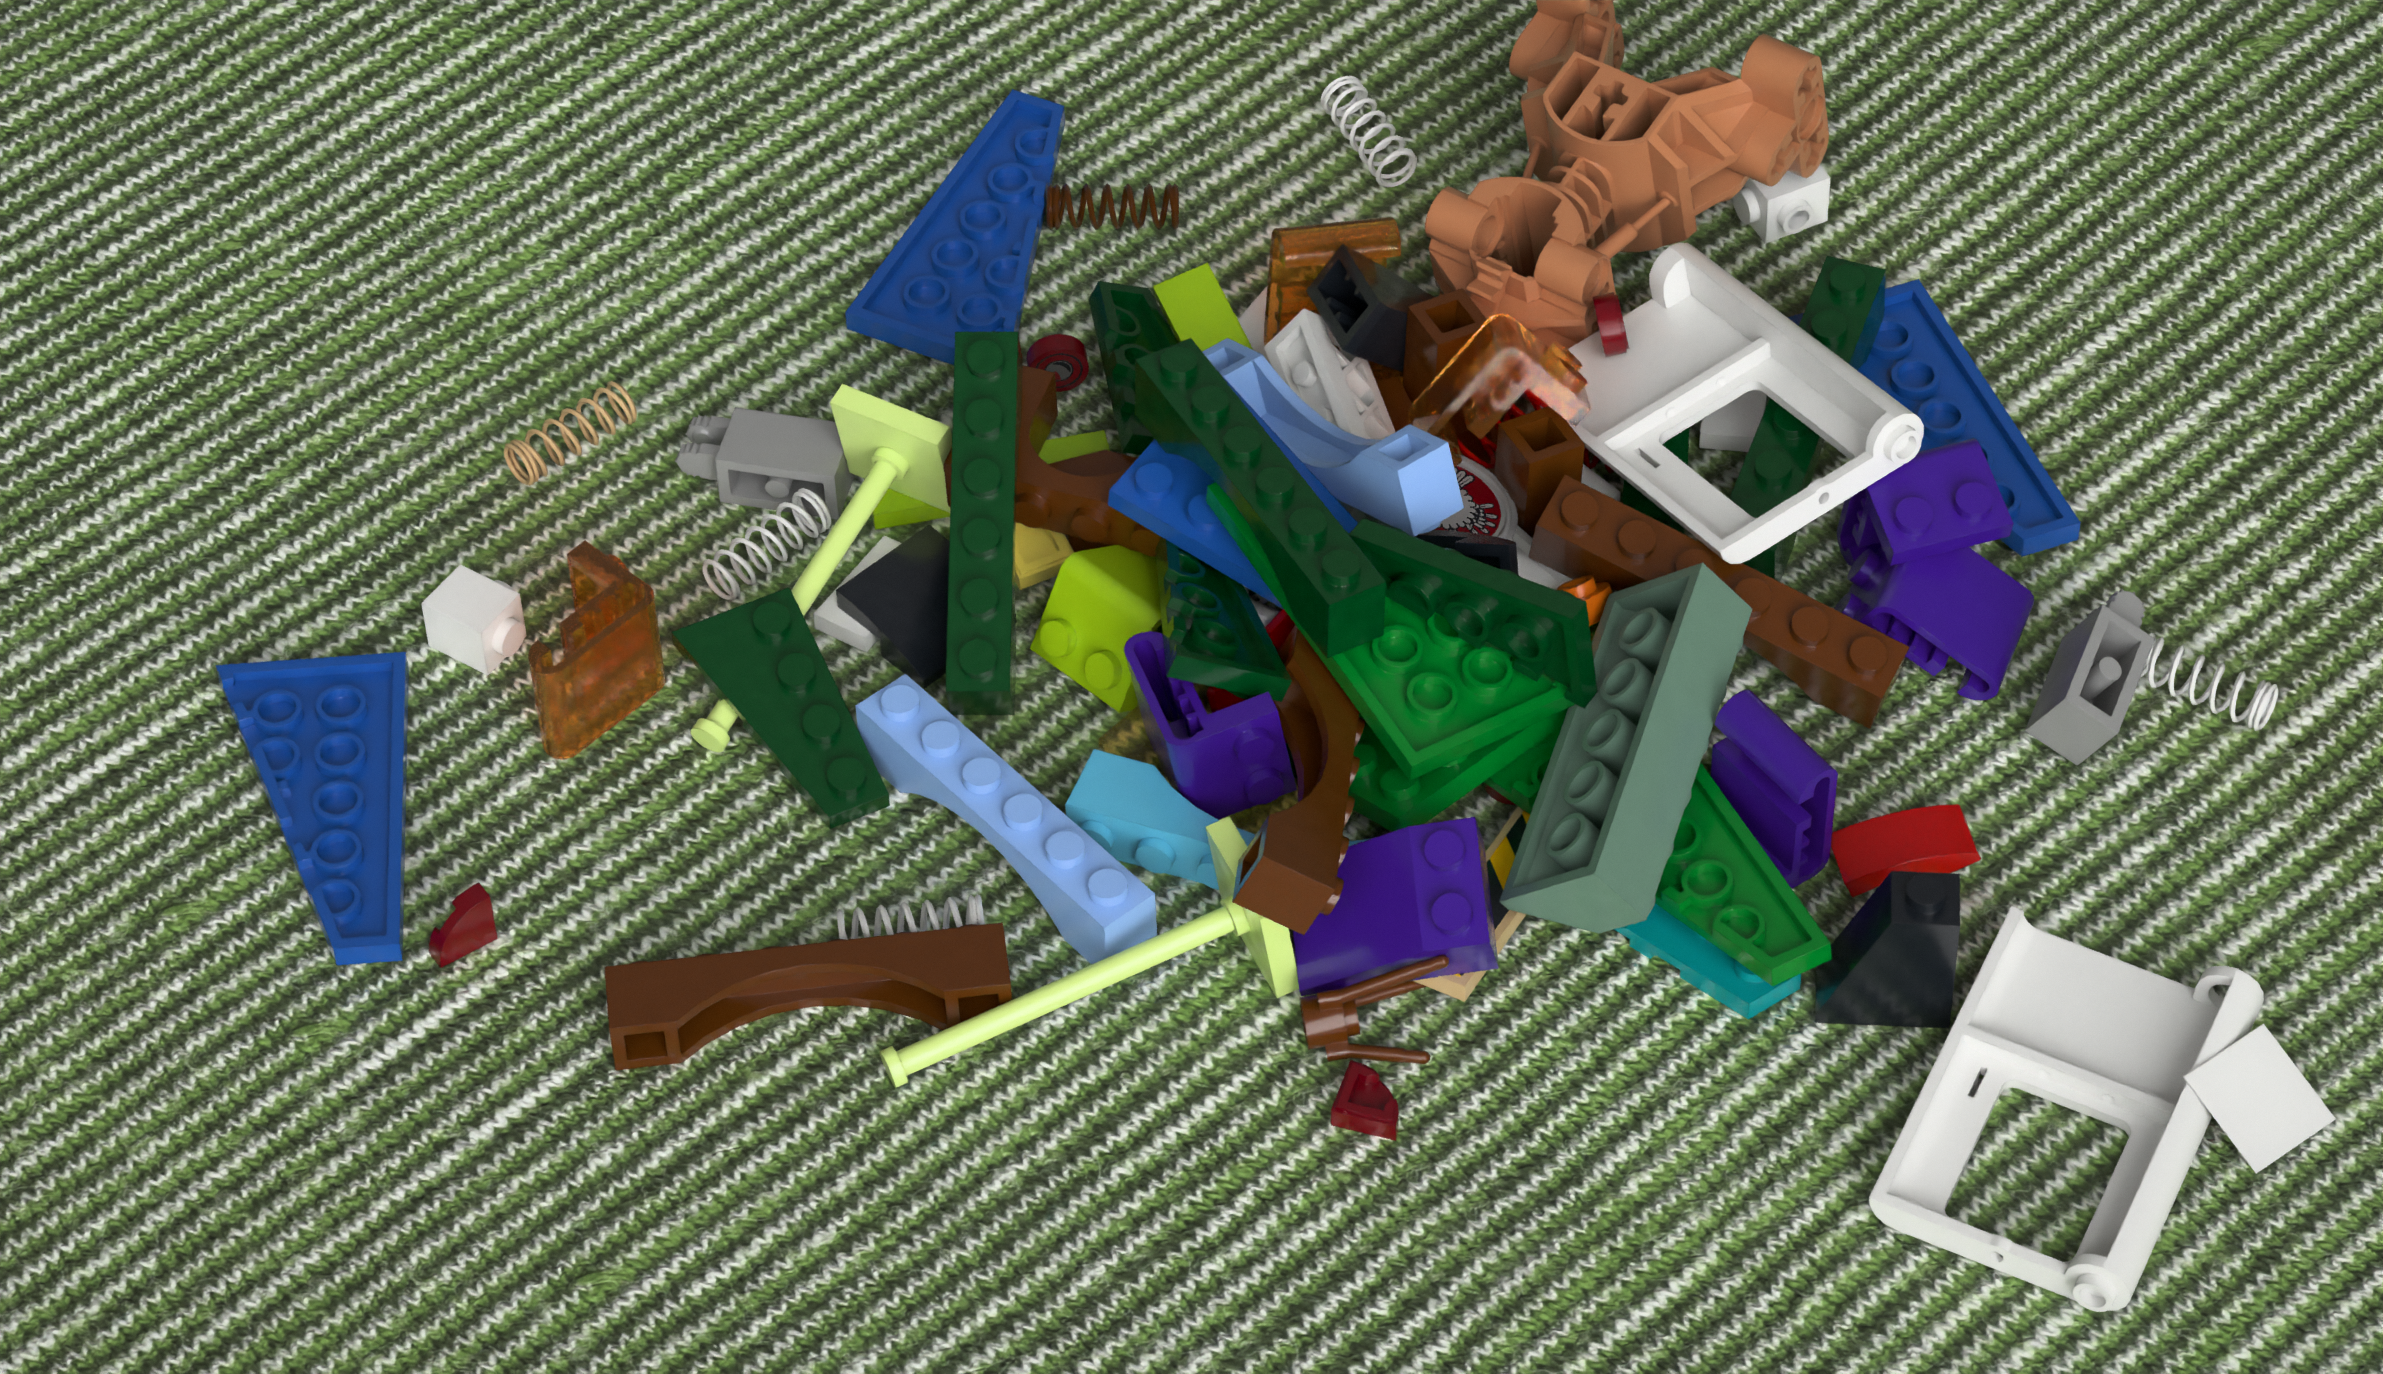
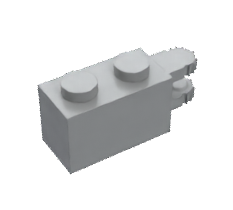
(768, 458)
(2092, 679)

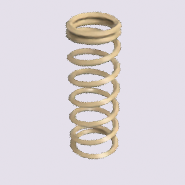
(530, 455)

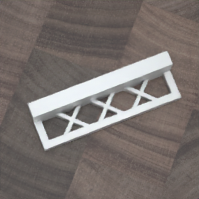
(1329, 380)

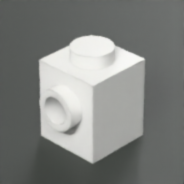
(1785, 207)
(474, 619)

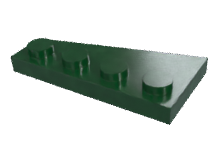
(1126, 329)
(1487, 604)
(1214, 629)
(784, 693)

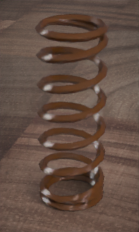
(1057, 200)

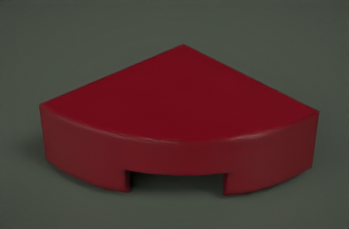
(466, 928)
(1365, 1104)

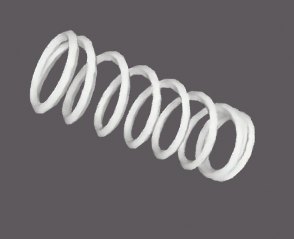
(1353, 106)
(802, 518)
(2257, 711)
(974, 915)

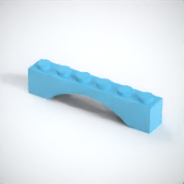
(1144, 819)

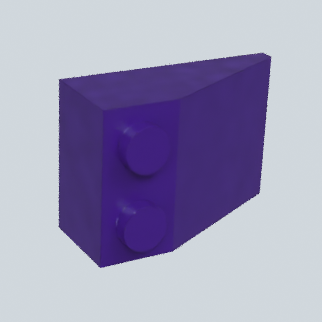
(1402, 904)

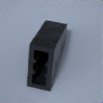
(1365, 306)
(1895, 956)

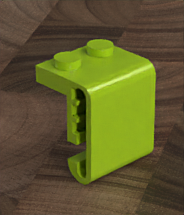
(1091, 614)

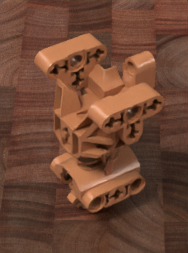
(1616, 165)

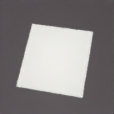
(2259, 1098)

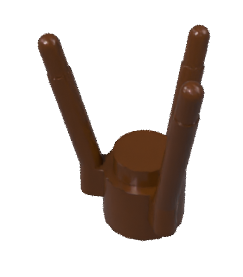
(1333, 1014)

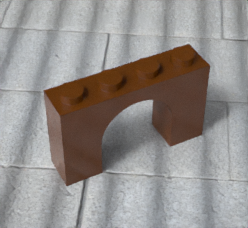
(1531, 448)
(1060, 499)

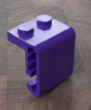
(1926, 507)
(1943, 609)
(1213, 759)
(1775, 786)

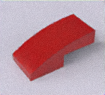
(1908, 841)

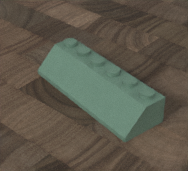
(1630, 755)

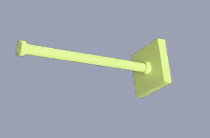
(889, 451)
(1264, 938)

